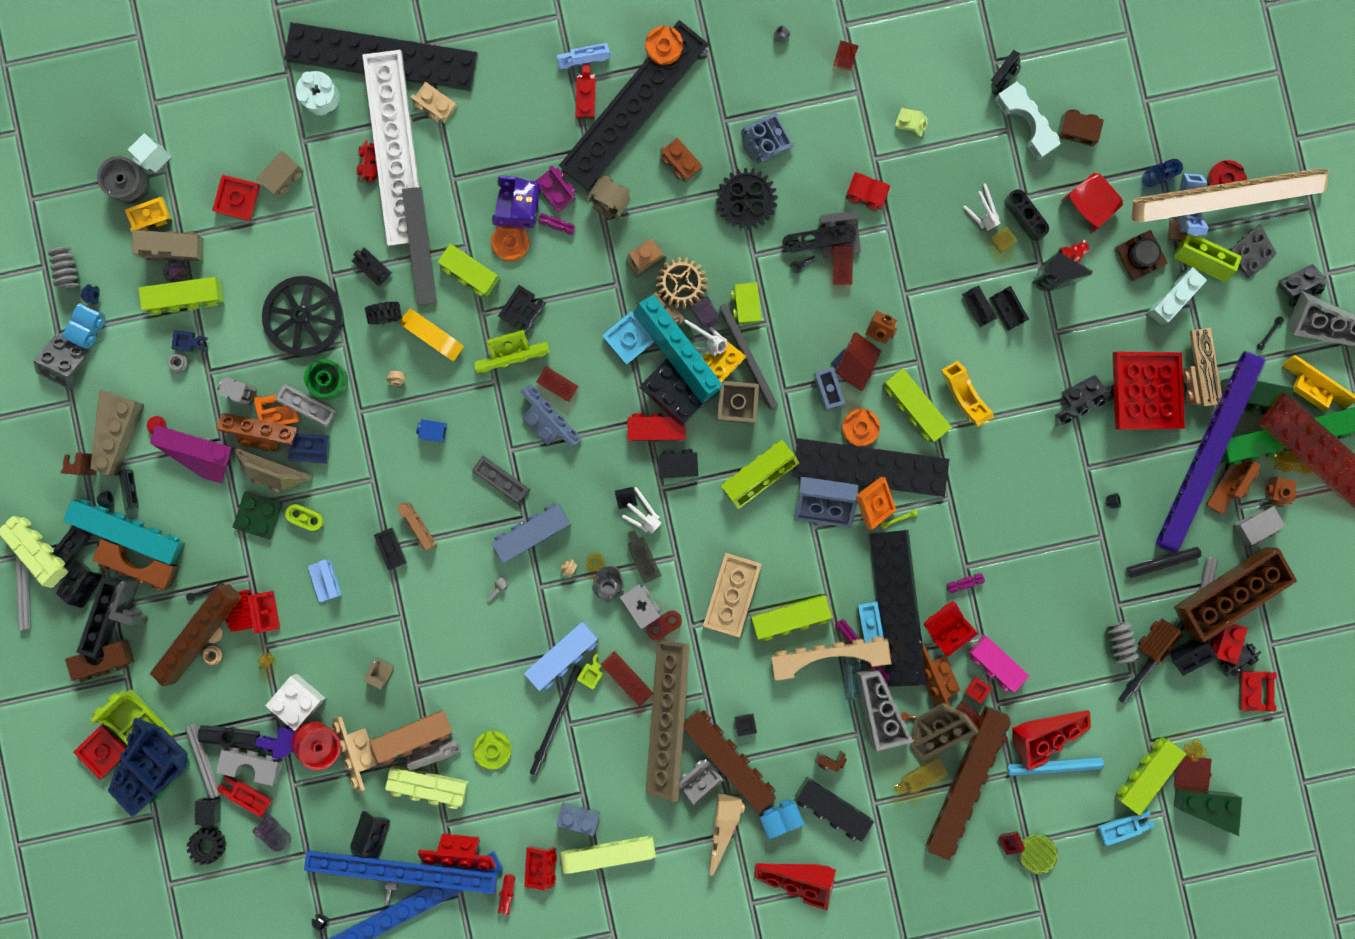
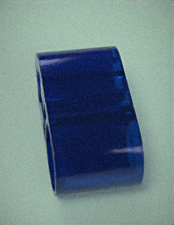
(1159, 171)

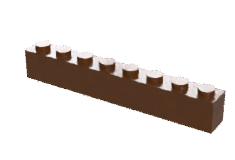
(967, 783)

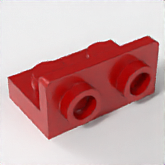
(540, 868)

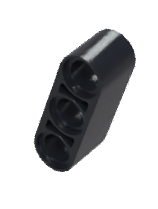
(1026, 205)

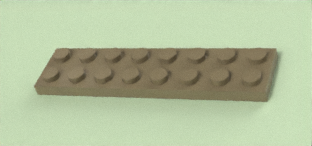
(667, 720)

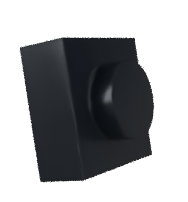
(625, 496)
(745, 724)

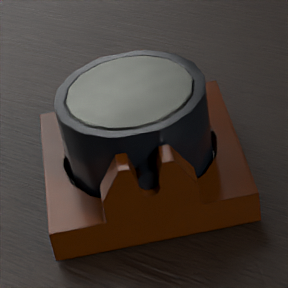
(1143, 254)

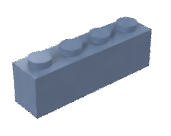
(531, 533)

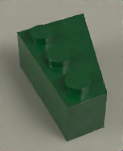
(1214, 807)

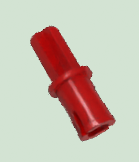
(506, 894)

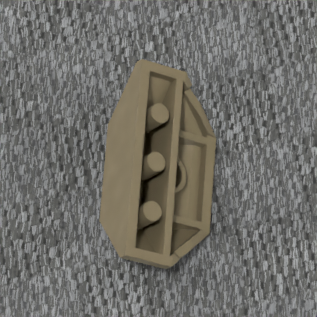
(269, 472)
(940, 730)

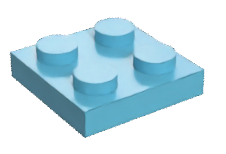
(628, 338)

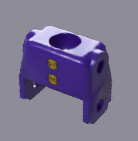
(516, 203)

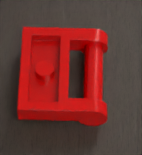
(1251, 691)

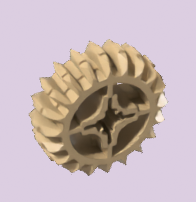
(674, 278)

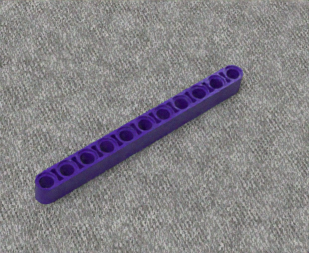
(1210, 451)

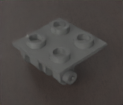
(1254, 249)

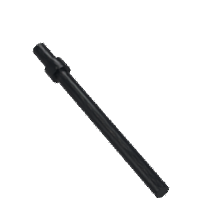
(1133, 686)
(540, 754)

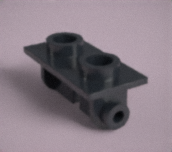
(371, 266)
(979, 306)
(1247, 656)

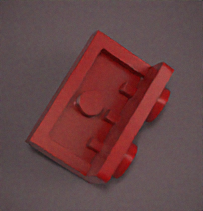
(1229, 642)

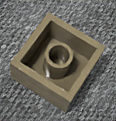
(738, 402)

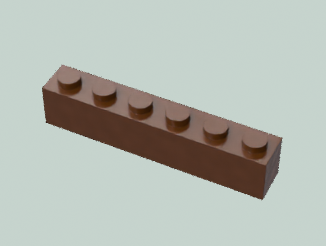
(195, 635)
(728, 760)

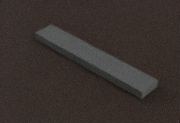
(419, 245)
(750, 361)

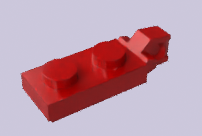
(585, 94)

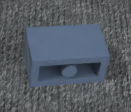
(829, 388)
(577, 819)

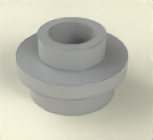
(172, 362)

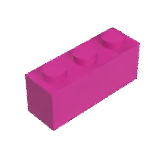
(997, 664)

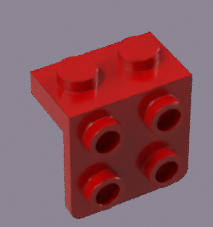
(949, 629)

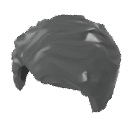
(608, 583)

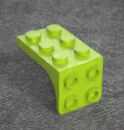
(122, 710)

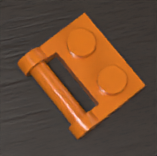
(278, 415)

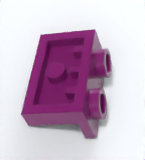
(556, 189)

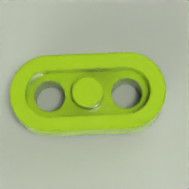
(305, 517)

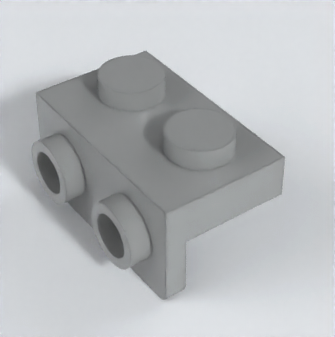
(700, 781)

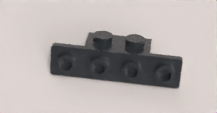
(1083, 398)

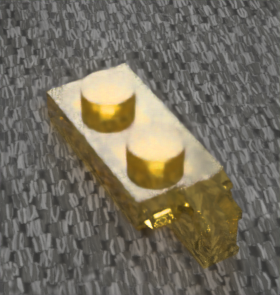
(922, 777)

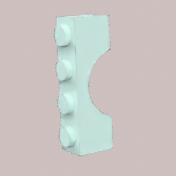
(1015, 101)

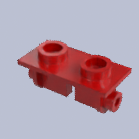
(365, 169)

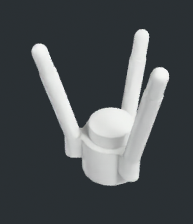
(991, 219)
(716, 343)
(650, 522)

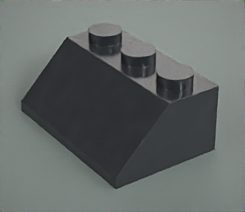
(1060, 272)

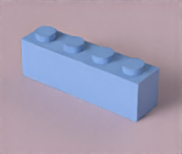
(561, 655)

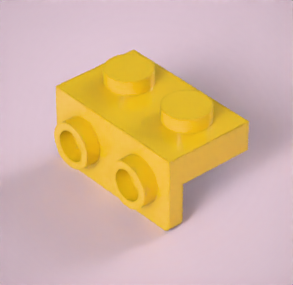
(148, 214)

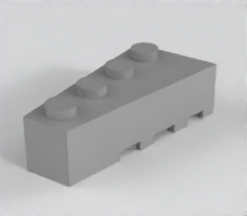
(880, 712)

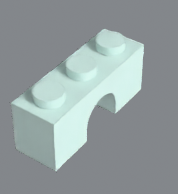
(1177, 297)

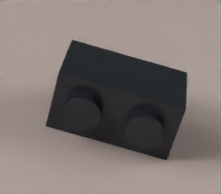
(678, 465)

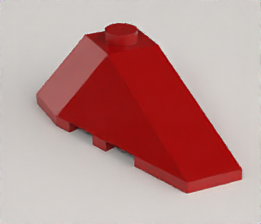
(807, 881)

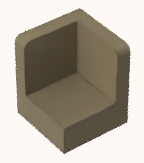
(378, 673)

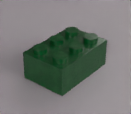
(1262, 396)

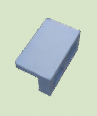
(324, 580)

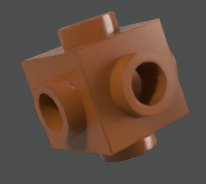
(881, 327)
(1280, 491)

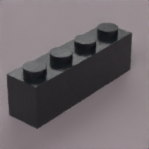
(99, 626)
(833, 808)

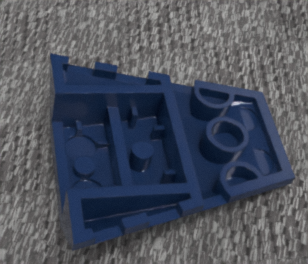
(146, 766)

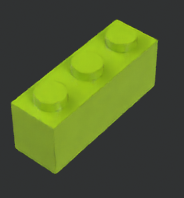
(1207, 257)
(468, 271)

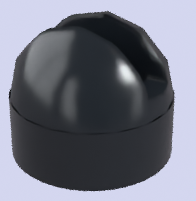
(105, 499)
(1115, 501)
(320, 922)

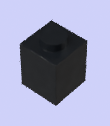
(207, 812)

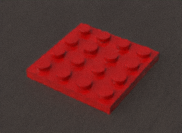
(1148, 390)

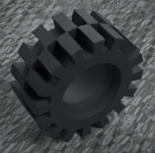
(383, 313)
(198, 854)

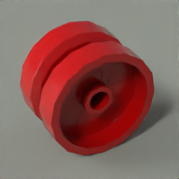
(316, 745)

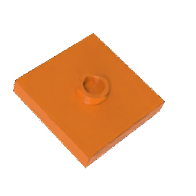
(875, 503)

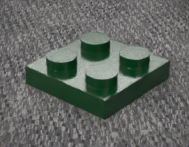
(257, 515)

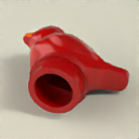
(1075, 251)

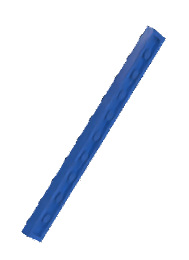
(401, 872)
(405, 909)

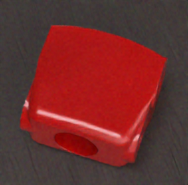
(1095, 200)

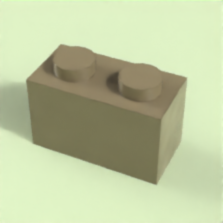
(280, 175)

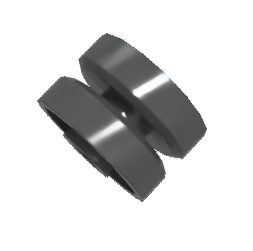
(123, 180)

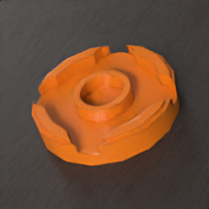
(663, 45)
(510, 243)
(860, 427)

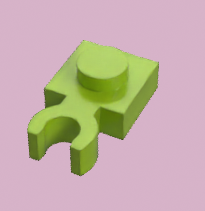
(590, 674)

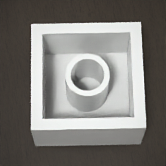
(295, 701)

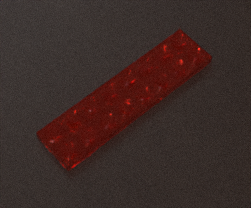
(1312, 445)

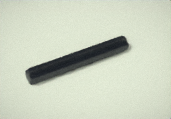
(1163, 562)

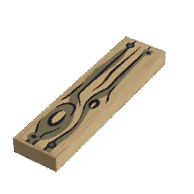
(1206, 366)

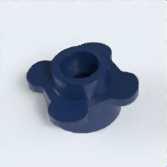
(90, 294)

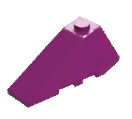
(198, 454)

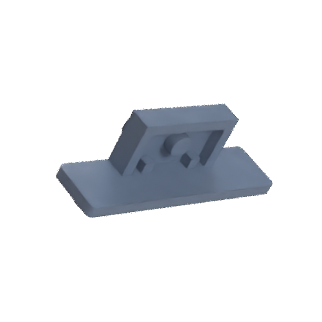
(546, 420)

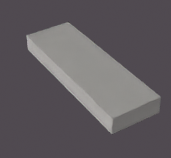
(305, 405)

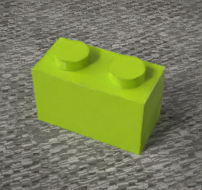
(747, 303)

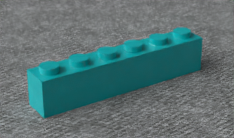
(677, 348)
(123, 531)

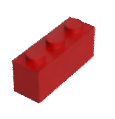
(654, 428)

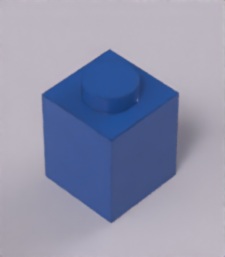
(431, 430)

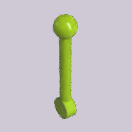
(884, 525)

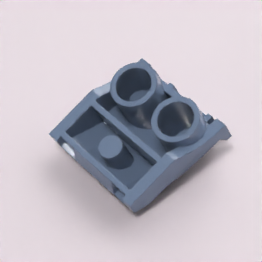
(765, 138)

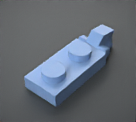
(584, 55)

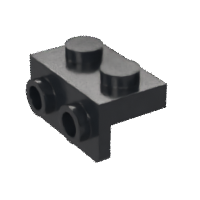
(1306, 280)
(78, 585)

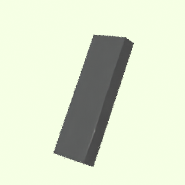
(500, 479)

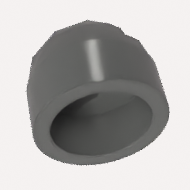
(781, 34)

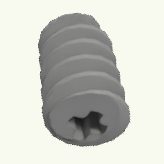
(62, 268)
(1123, 642)

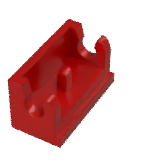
(263, 612)

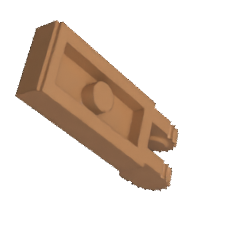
(416, 525)

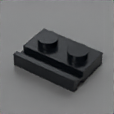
(1009, 68)

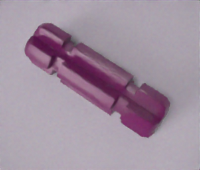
(556, 223)
(965, 583)

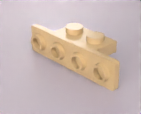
(356, 752)

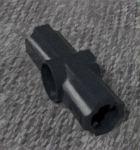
(217, 735)

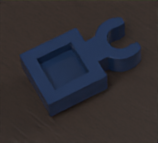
(186, 341)

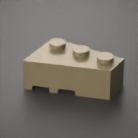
(167, 245)

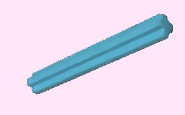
(1057, 766)

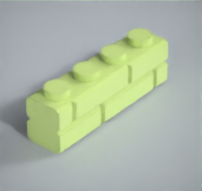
(32, 551)
(426, 786)

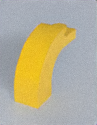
(431, 334)
(965, 395)

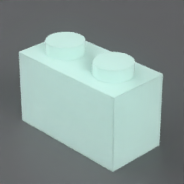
(149, 153)

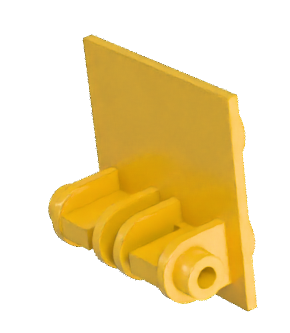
(724, 363)

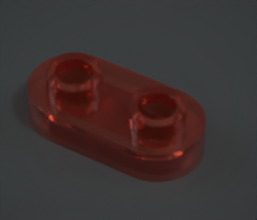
(664, 625)

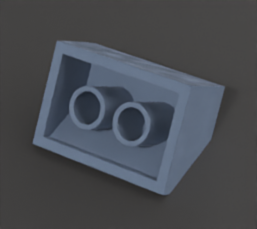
(826, 502)

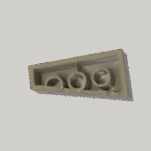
(113, 431)

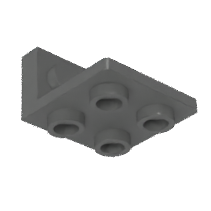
(840, 219)
(60, 360)
(120, 608)

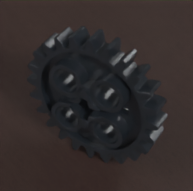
(745, 182)

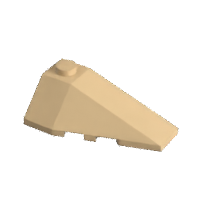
(726, 819)

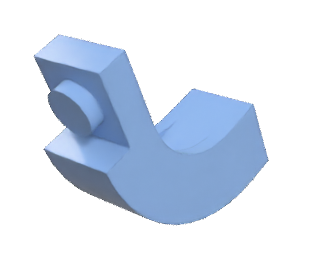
(1192, 223)

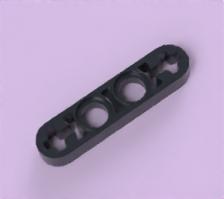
(819, 238)

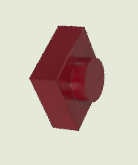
(1011, 843)

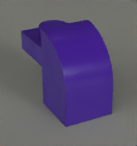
(280, 745)

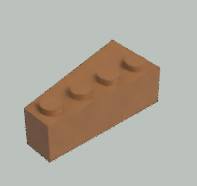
(410, 737)

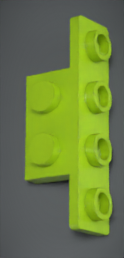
(508, 350)

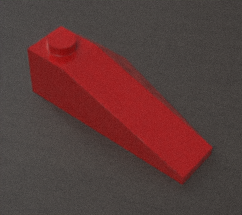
(1042, 737)

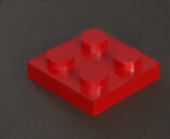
(236, 198)
(100, 751)

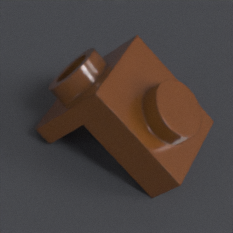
(827, 763)

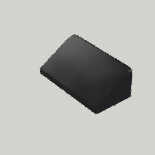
(128, 488)

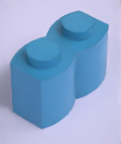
(84, 326)
(781, 819)

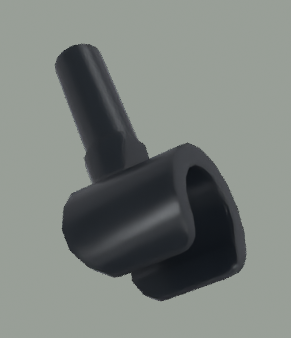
(803, 263)

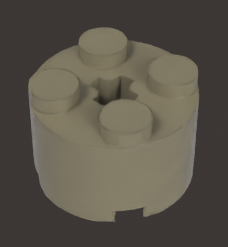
(609, 198)

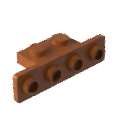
(256, 432)
(1233, 485)
(940, 679)

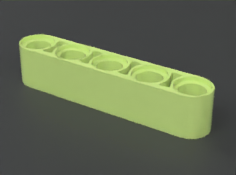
(607, 854)

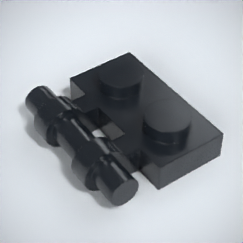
(517, 305)

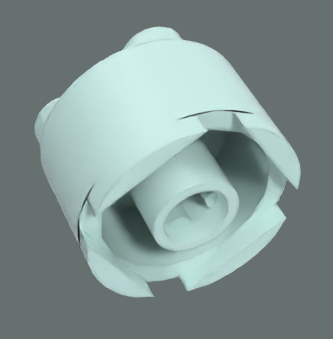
(308, 92)

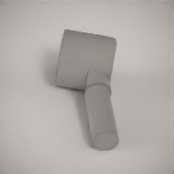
(501, 584)
(389, 887)

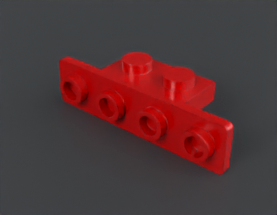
(457, 851)

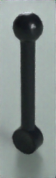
(1279, 320)
(190, 596)

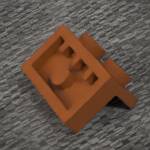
(680, 159)

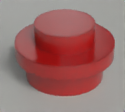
(153, 421)

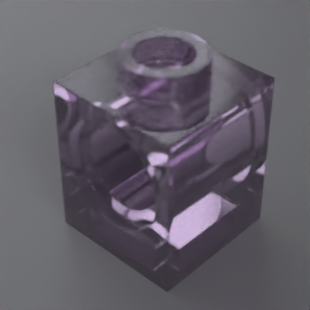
(705, 312)

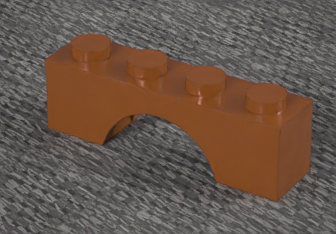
(115, 556)

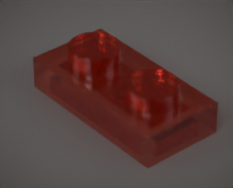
(842, 265)
(557, 384)

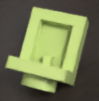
(911, 121)

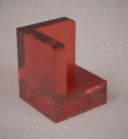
(845, 55)

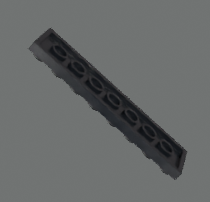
(865, 465)
(898, 607)

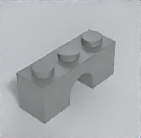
(266, 768)

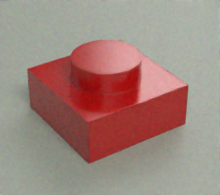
(977, 690)

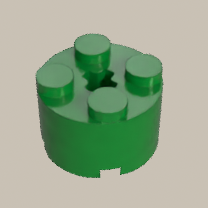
(322, 369)

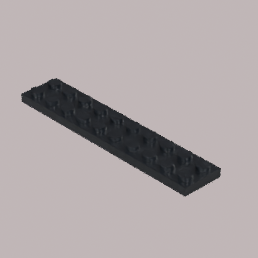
(345, 52)
(629, 111)

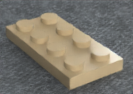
(732, 595)

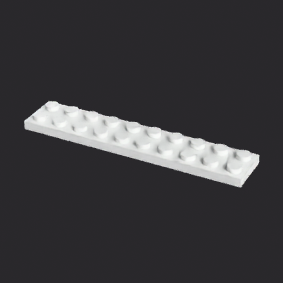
(391, 138)

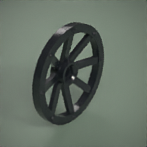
(305, 319)

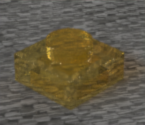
(1003, 239)

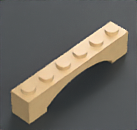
(873, 651)

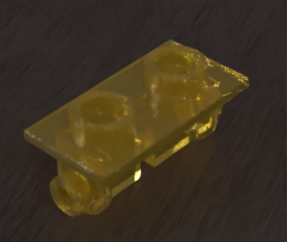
(1288, 463)

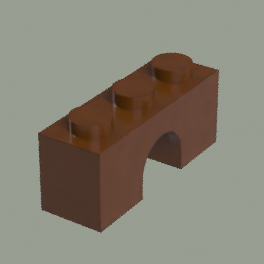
(115, 656)

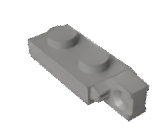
(435, 752)

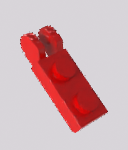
(245, 796)

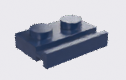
(309, 448)

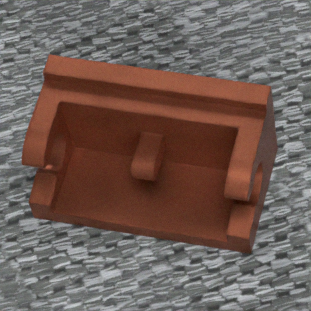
(80, 466)

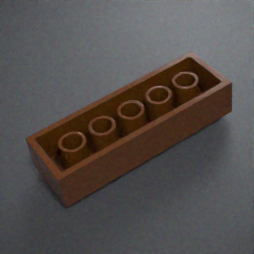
(1235, 594)

